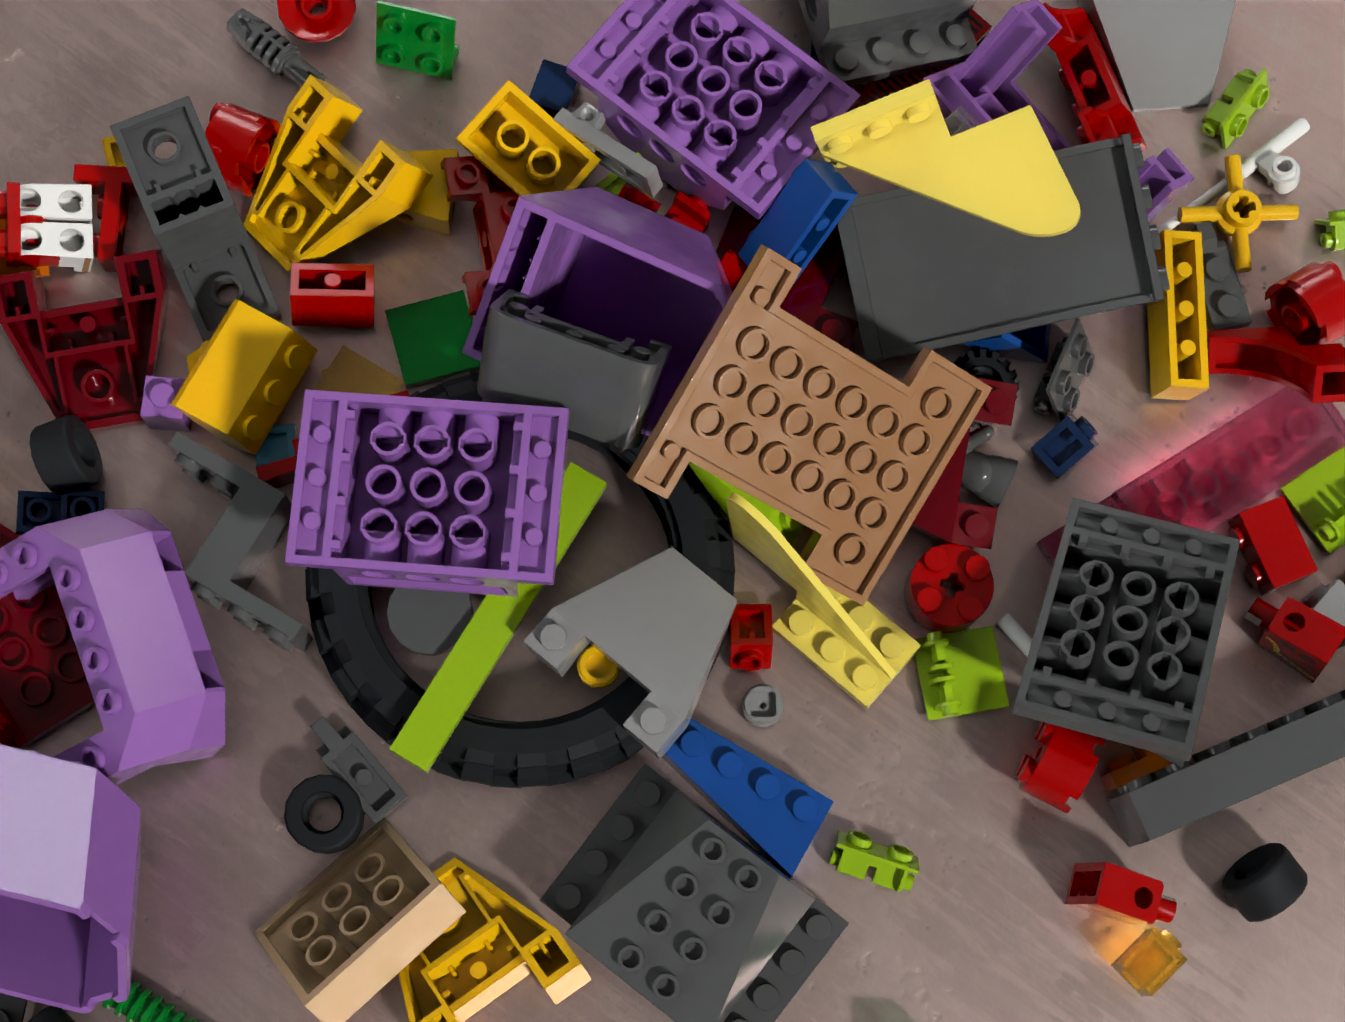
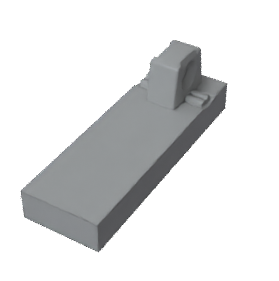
(617, 158)

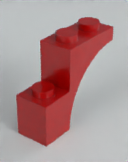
(1278, 357)

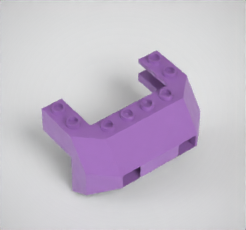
(988, 91)
(133, 636)

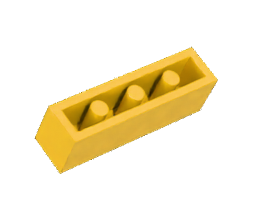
(1179, 321)

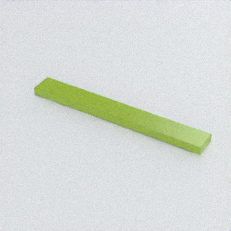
(486, 639)

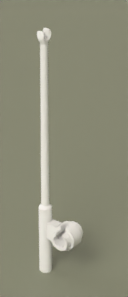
(1279, 170)

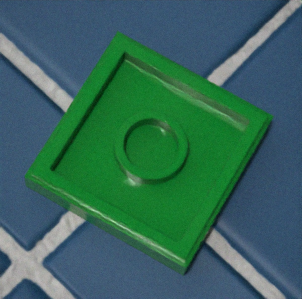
(432, 338)

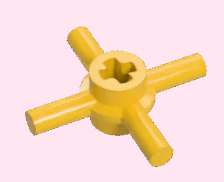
(1230, 222)

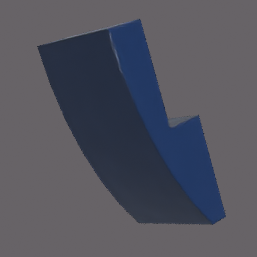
(46, 507)

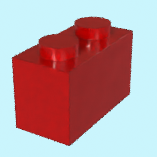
(332, 294)
(1271, 546)

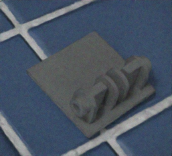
(1068, 366)

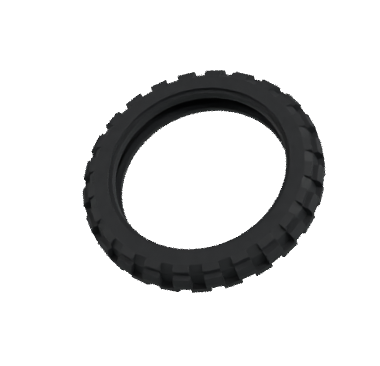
(490, 749)

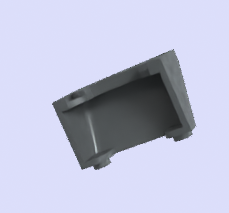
(560, 365)

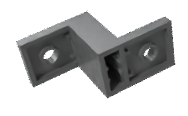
(192, 213)
(239, 543)

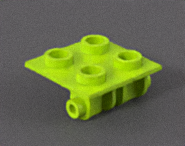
(1320, 500)
(960, 673)

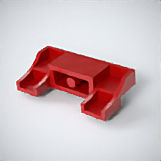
(1090, 76)
(472, 181)

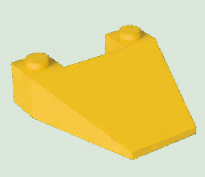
(317, 191)
(485, 953)

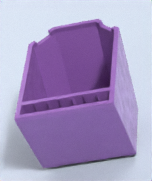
(611, 273)
(66, 882)

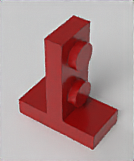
(114, 191)

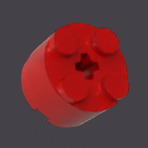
(240, 144)
(1310, 304)
(965, 572)
(1058, 765)

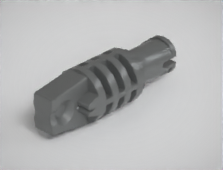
(270, 47)

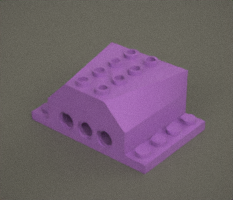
(709, 97)
(428, 492)

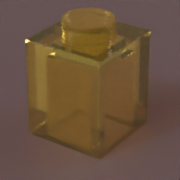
(1150, 961)

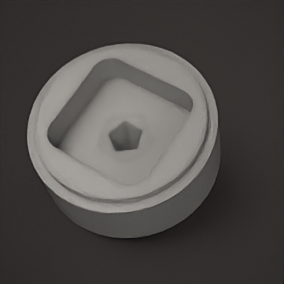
(762, 705)

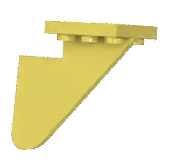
(989, 171)
(838, 636)

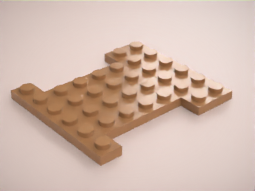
(812, 428)

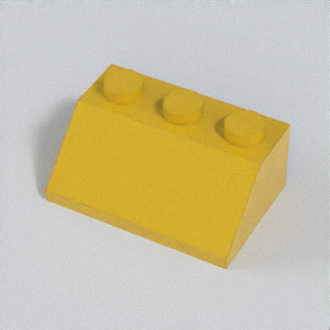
(526, 145)
(244, 377)

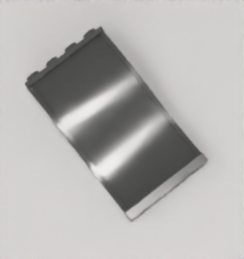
(954, 279)

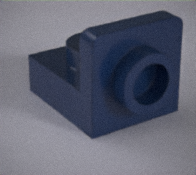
(1066, 444)

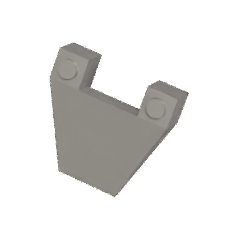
(1163, 49)
(655, 625)

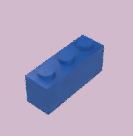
(802, 214)

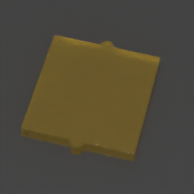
(357, 375)

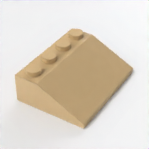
(358, 924)

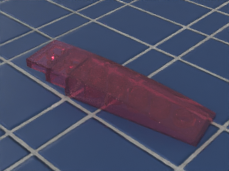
(1230, 465)

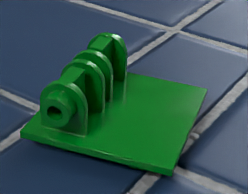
(415, 40)

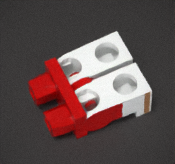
(47, 225)

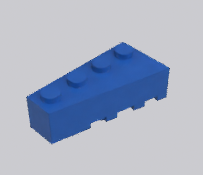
(755, 797)

